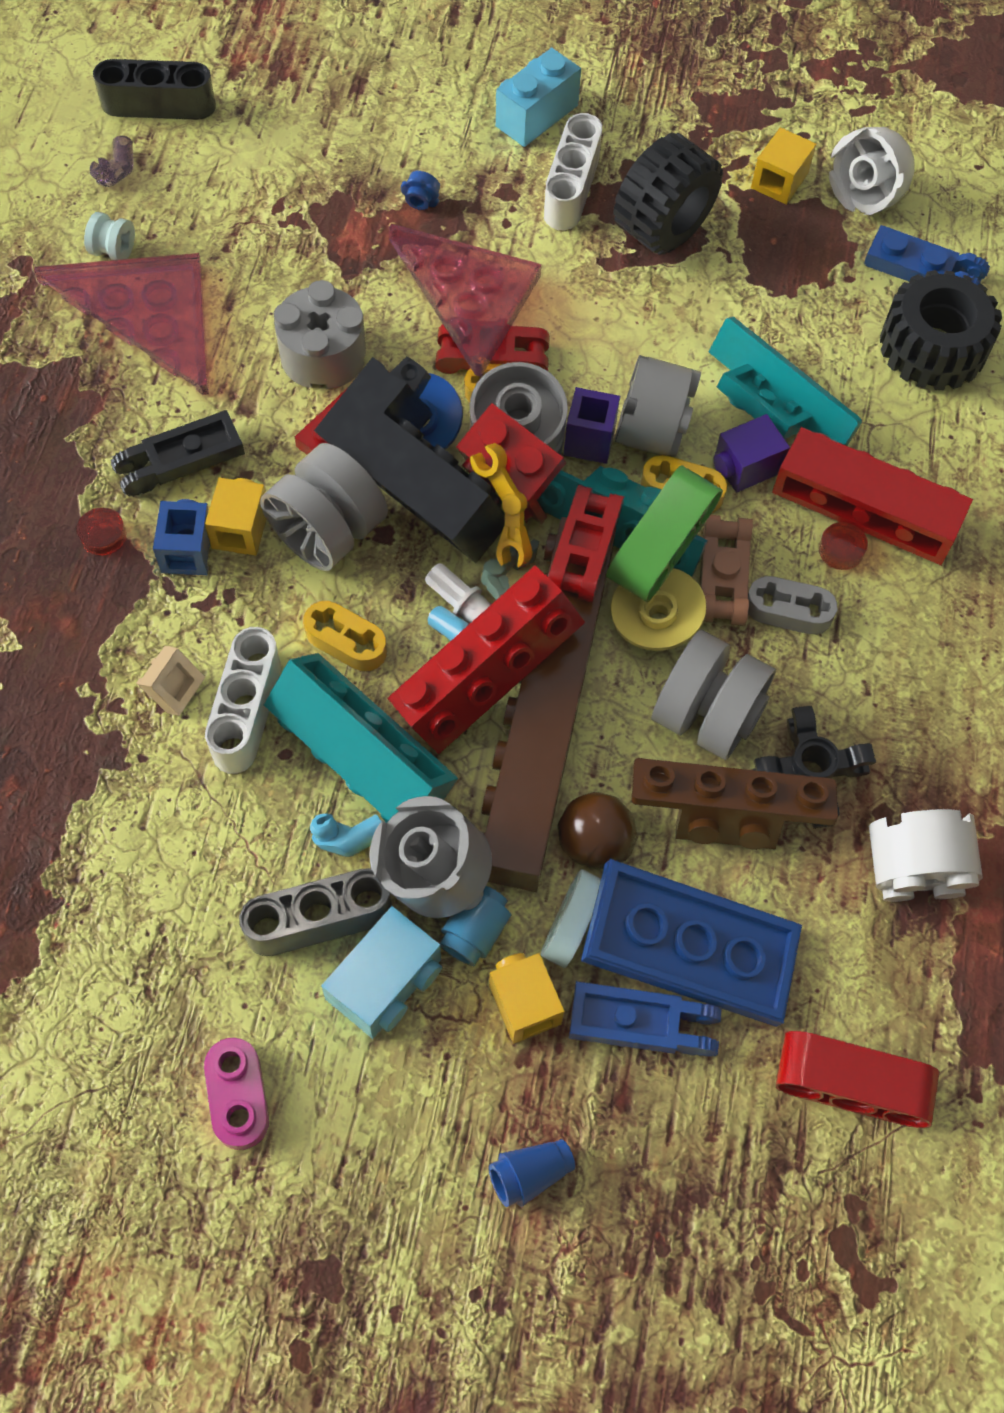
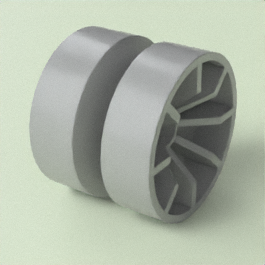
(527, 396)
(324, 506)
(725, 701)

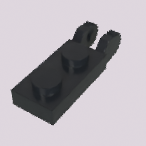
(177, 453)

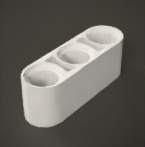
(572, 171)
(243, 720)

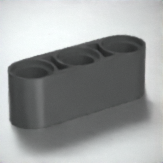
(291, 904)

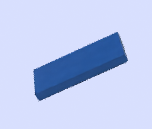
(692, 943)

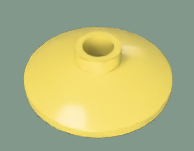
(677, 598)

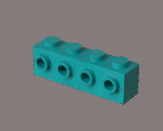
(355, 736)

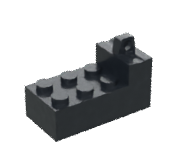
(381, 427)

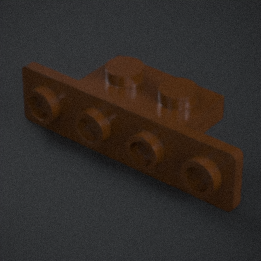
(733, 803)

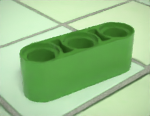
(664, 533)

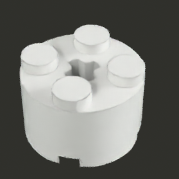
(926, 853)

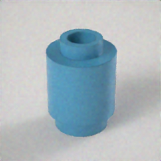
(475, 931)

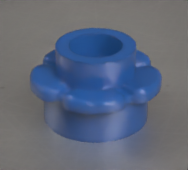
(421, 190)

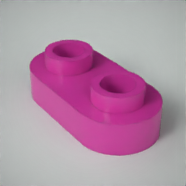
(236, 1091)

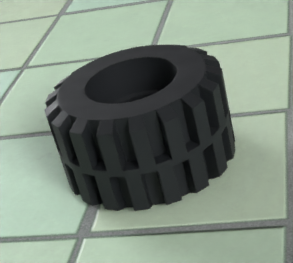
(668, 193)
(948, 305)

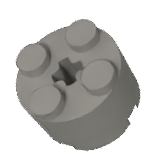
(320, 336)
(657, 406)
(431, 858)

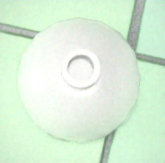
(871, 169)

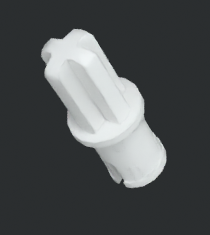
(466, 601)

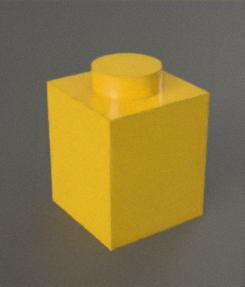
(783, 165)
(236, 516)
(525, 996)

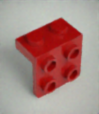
(529, 459)

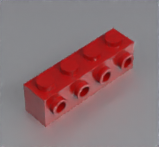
(872, 495)
(486, 659)

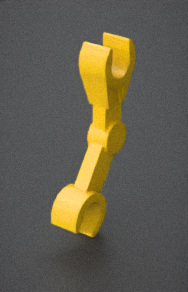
(513, 504)

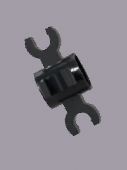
(810, 747)

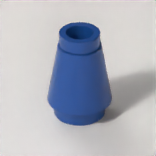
(530, 1171)

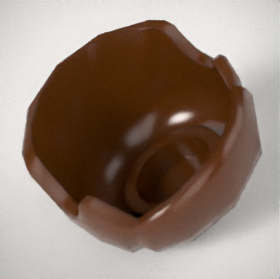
(597, 830)

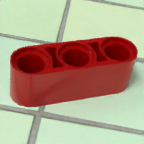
(858, 1079)

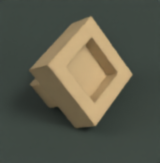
(171, 680)

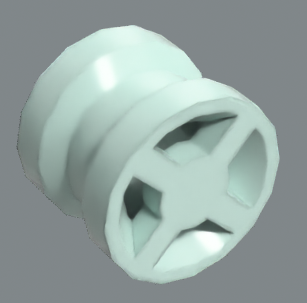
(109, 236)

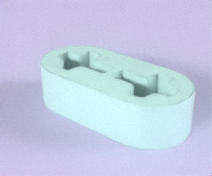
(571, 919)

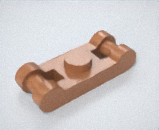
(726, 569)

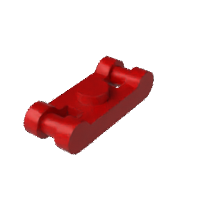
(532, 339)
(585, 541)

